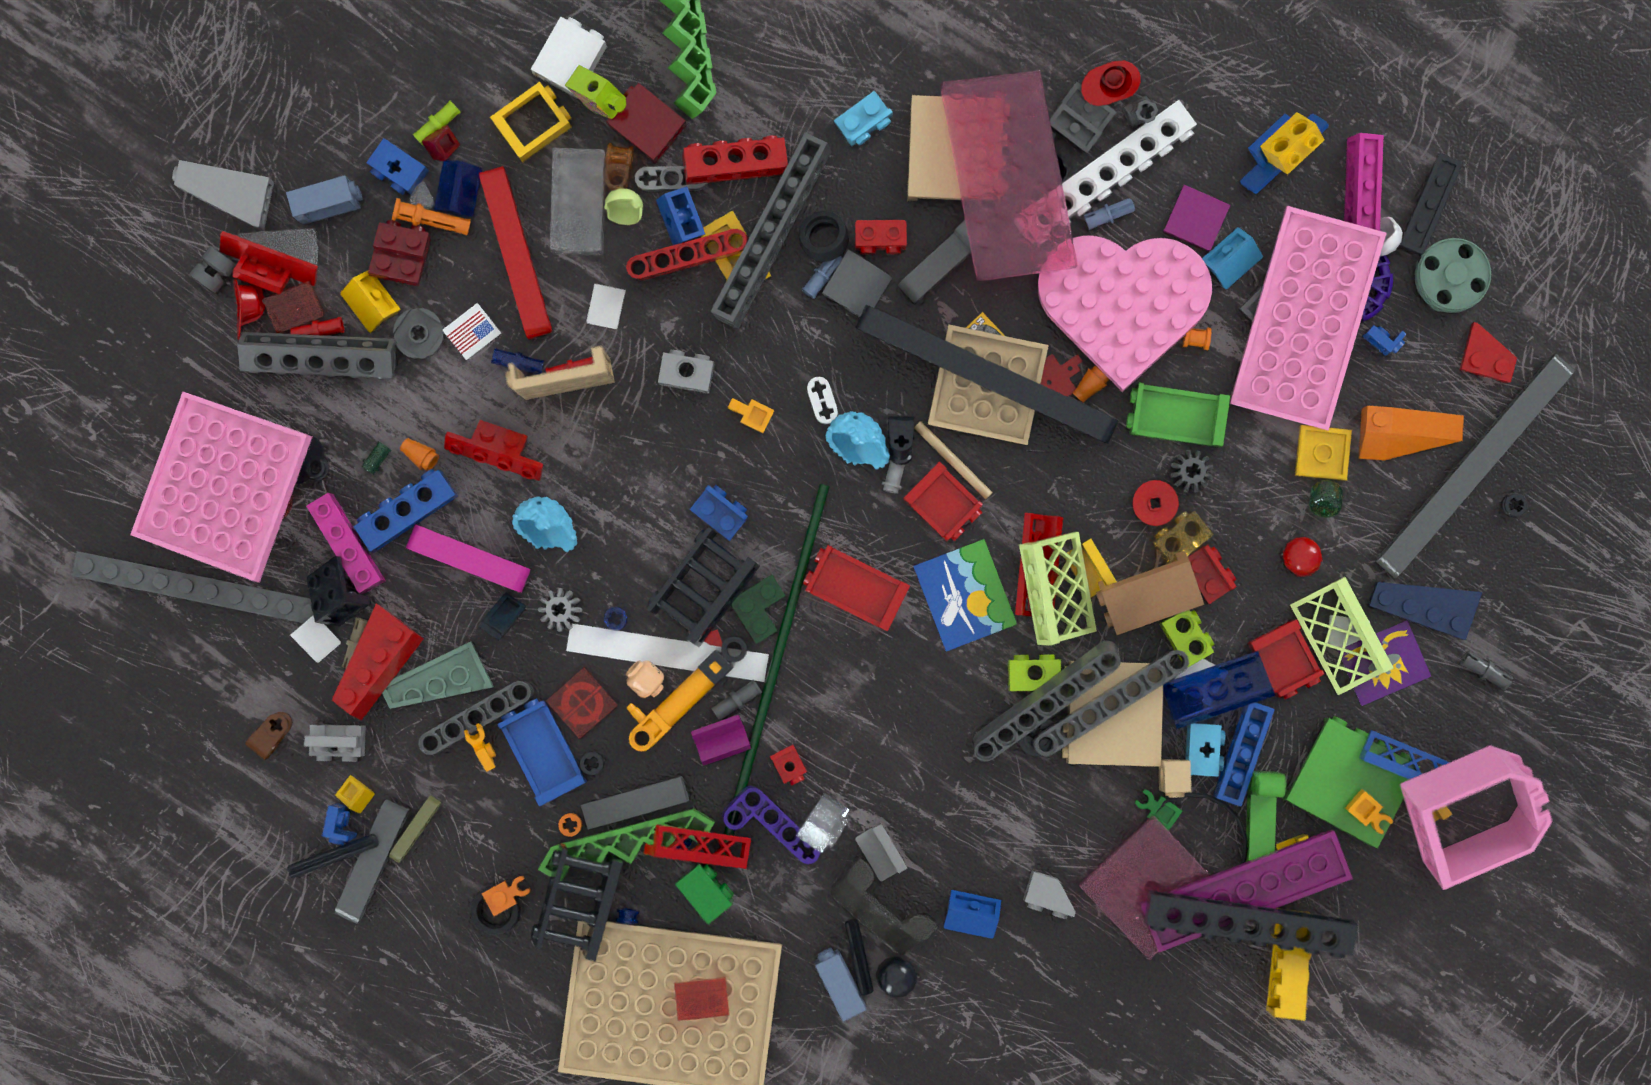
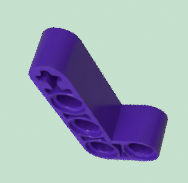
(775, 827)

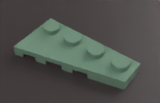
(442, 677)

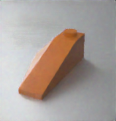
(1400, 432)

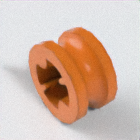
(574, 817)

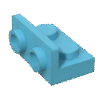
(863, 119)

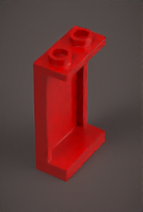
(856, 587)

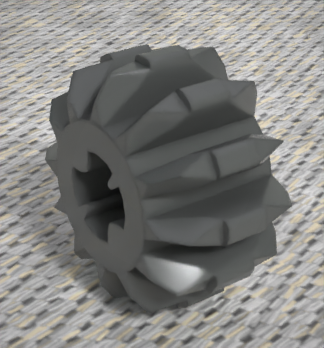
(1187, 462)

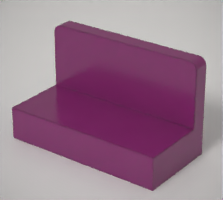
(721, 740)

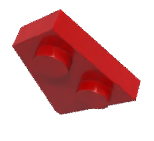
(1487, 356)

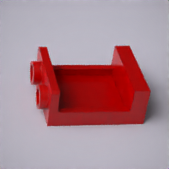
(943, 502)
(1287, 659)

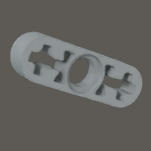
(652, 187)

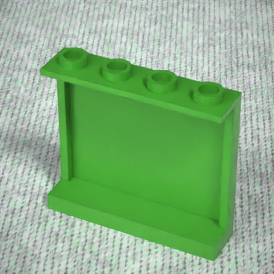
(1335, 776)

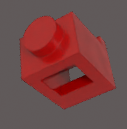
(786, 755)

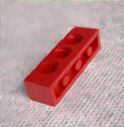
(749, 167)

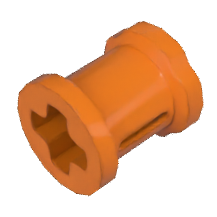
(1198, 338)

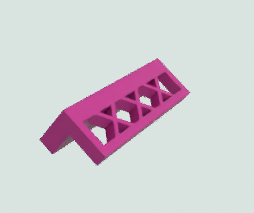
(1364, 180)

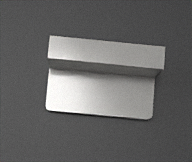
(880, 852)

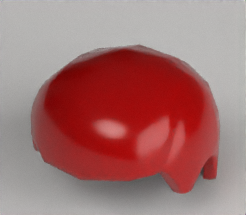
(1302, 556)

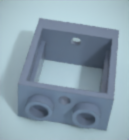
(324, 200)
(840, 983)

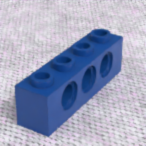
(368, 523)
(1243, 753)

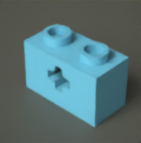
(1196, 737)

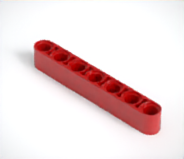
(515, 252)

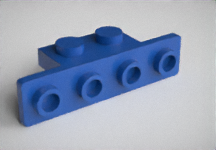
(1264, 171)

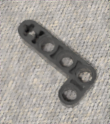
(937, 265)

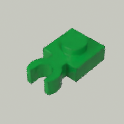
(1166, 815)

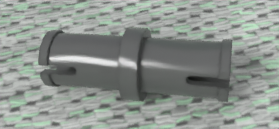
(1486, 670)
(736, 700)

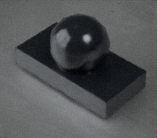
(502, 616)

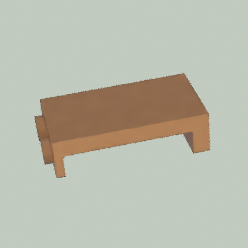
(1150, 595)

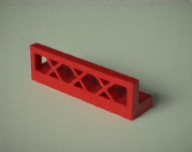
(1045, 528)
(695, 855)

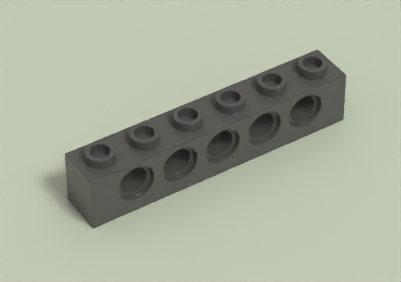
(328, 348)

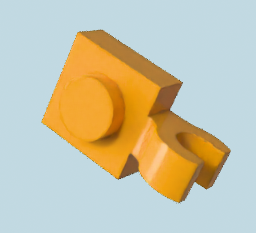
(754, 415)
(483, 751)

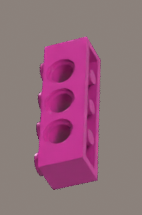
(346, 543)

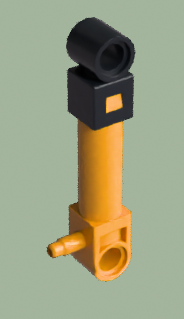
(685, 696)

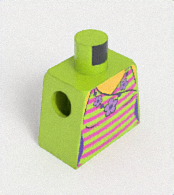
(604, 100)

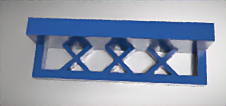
(1393, 766)

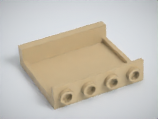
(930, 152)
(563, 381)
(1126, 738)

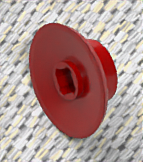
(1167, 500)

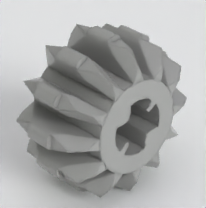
(561, 619)

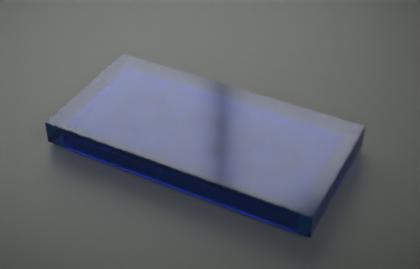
(1218, 689)

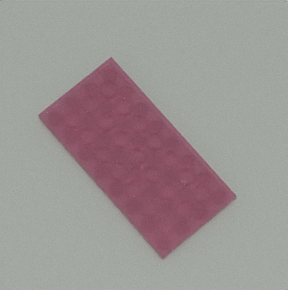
(1008, 175)

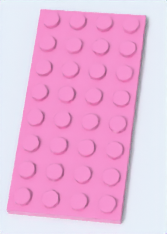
(1307, 317)

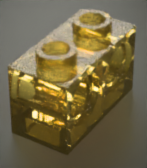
(1184, 541)

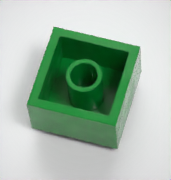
(705, 891)

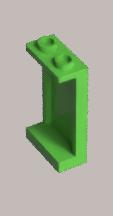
(1178, 415)

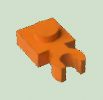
(502, 896)

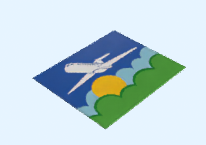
(965, 595)

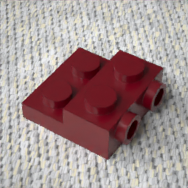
(399, 253)

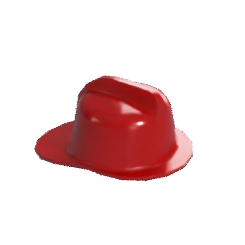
(1110, 83)
(248, 304)

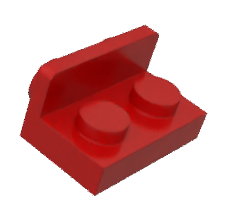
(1210, 574)

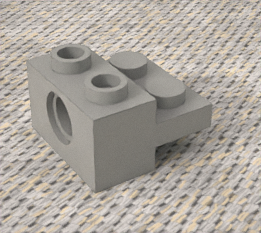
(348, 739)

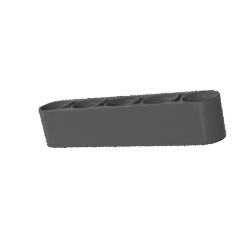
(463, 719)
(372, 862)

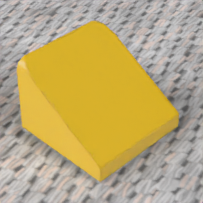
(354, 794)

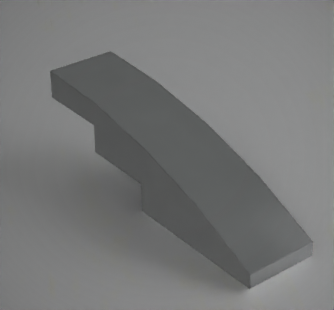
(635, 802)

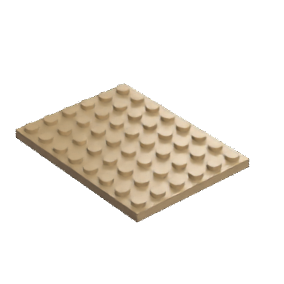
(626, 1017)

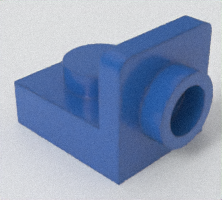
(1380, 340)

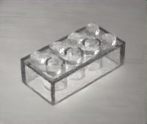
(578, 201)

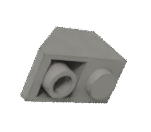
(1048, 893)

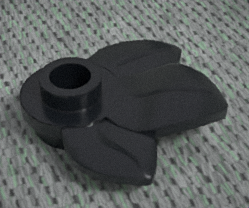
(313, 456)

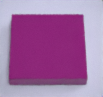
(1196, 218)

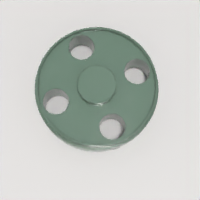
(1452, 275)

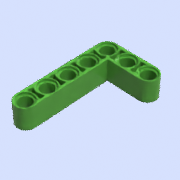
(1261, 812)

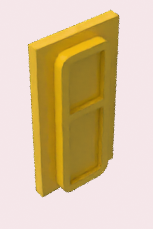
(722, 224)

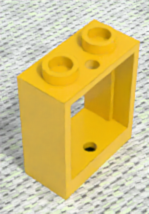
(545, 138)

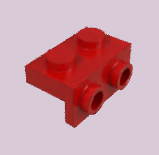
(880, 235)

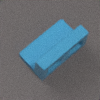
(1233, 257)

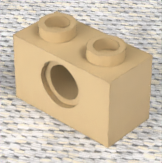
(1175, 777)

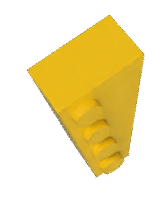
(1288, 979)

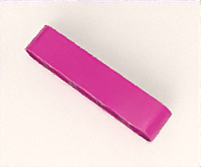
(468, 558)

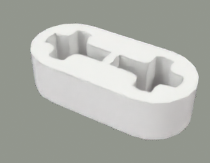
(816, 402)

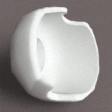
(1393, 235)

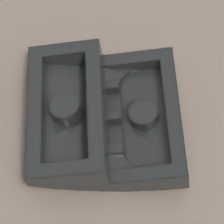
(1080, 120)
(856, 283)

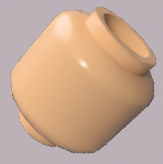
(645, 679)

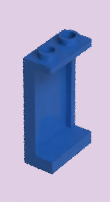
(542, 751)

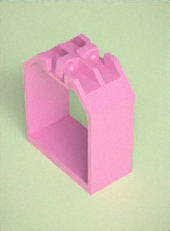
(1488, 848)

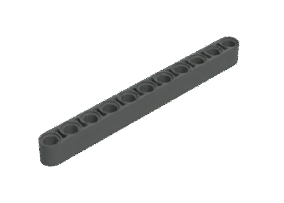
(1475, 465)

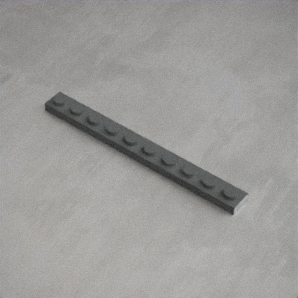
(192, 587)

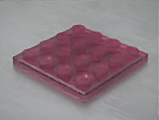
(1141, 863)

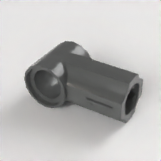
(1140, 111)

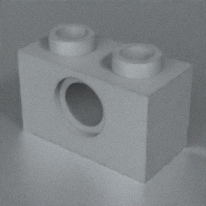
(670, 371)

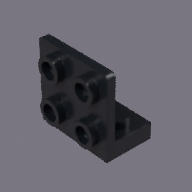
(329, 595)

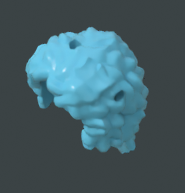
(858, 439)
(544, 524)

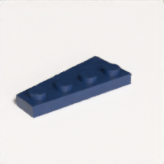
(1435, 608)

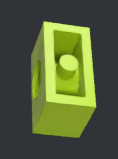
(1018, 672)

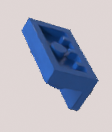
(719, 512)
(336, 818)

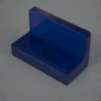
(458, 188)

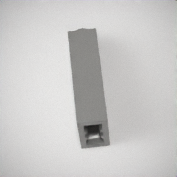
(231, 191)

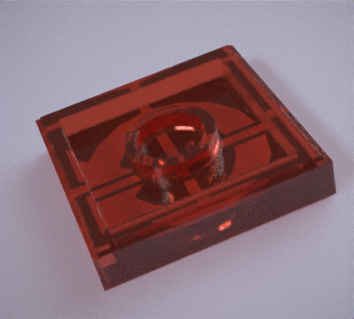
(582, 703)

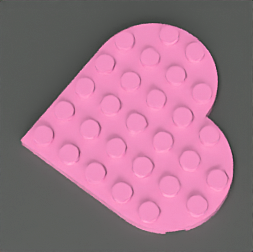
(1128, 303)

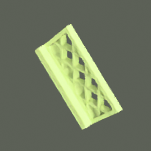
(1042, 592)
(1360, 623)

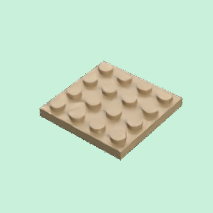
(977, 410)

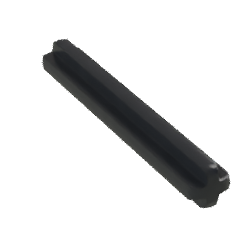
(332, 856)

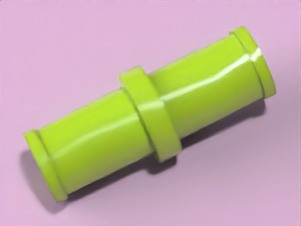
(437, 121)

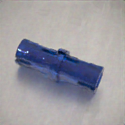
(522, 362)

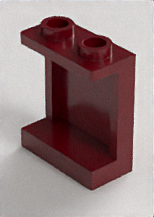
(647, 123)

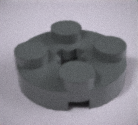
(416, 319)

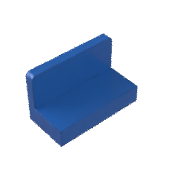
(972, 914)

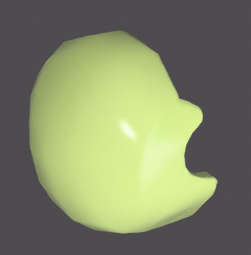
(624, 206)

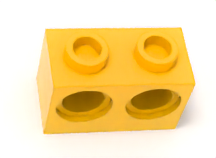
(1292, 143)

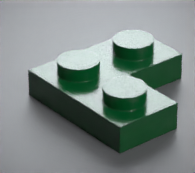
(751, 607)

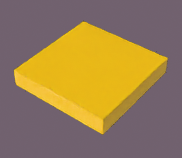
(1323, 453)

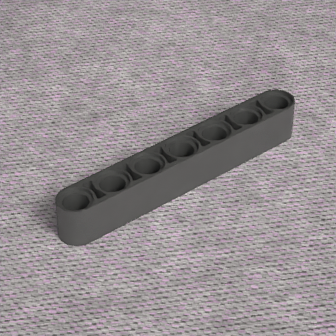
(1049, 690)
(1123, 701)

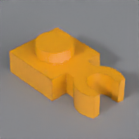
(1367, 810)

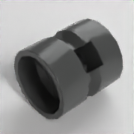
(216, 261)

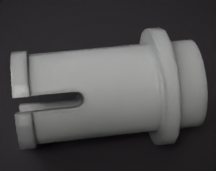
(893, 478)

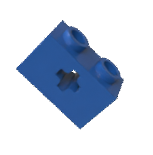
(388, 155)
(680, 216)

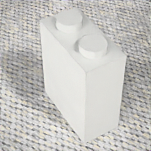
(567, 49)

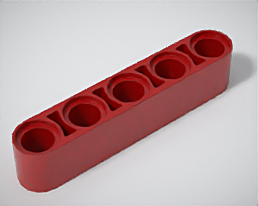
(675, 254)

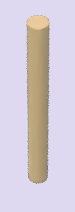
(953, 460)

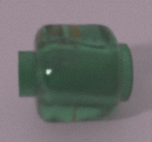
(1326, 499)

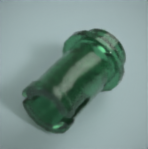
(376, 458)

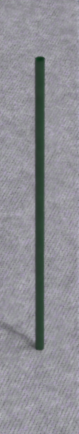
(779, 650)

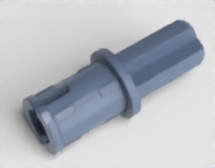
(1108, 213)
(820, 277)

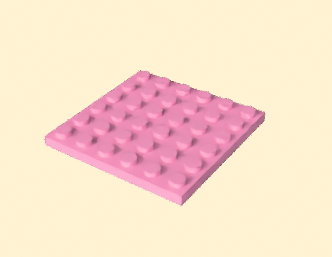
(221, 486)

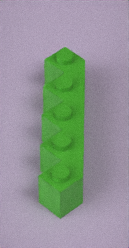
(694, 60)
(628, 840)

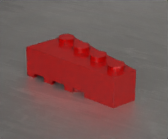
(375, 661)

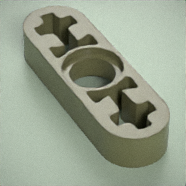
(415, 829)

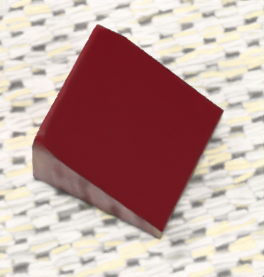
(441, 143)

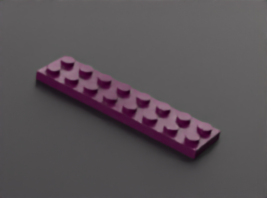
(1265, 881)

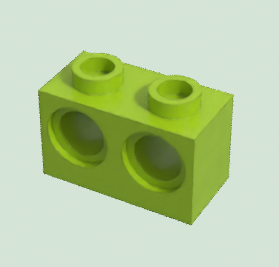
(1181, 641)

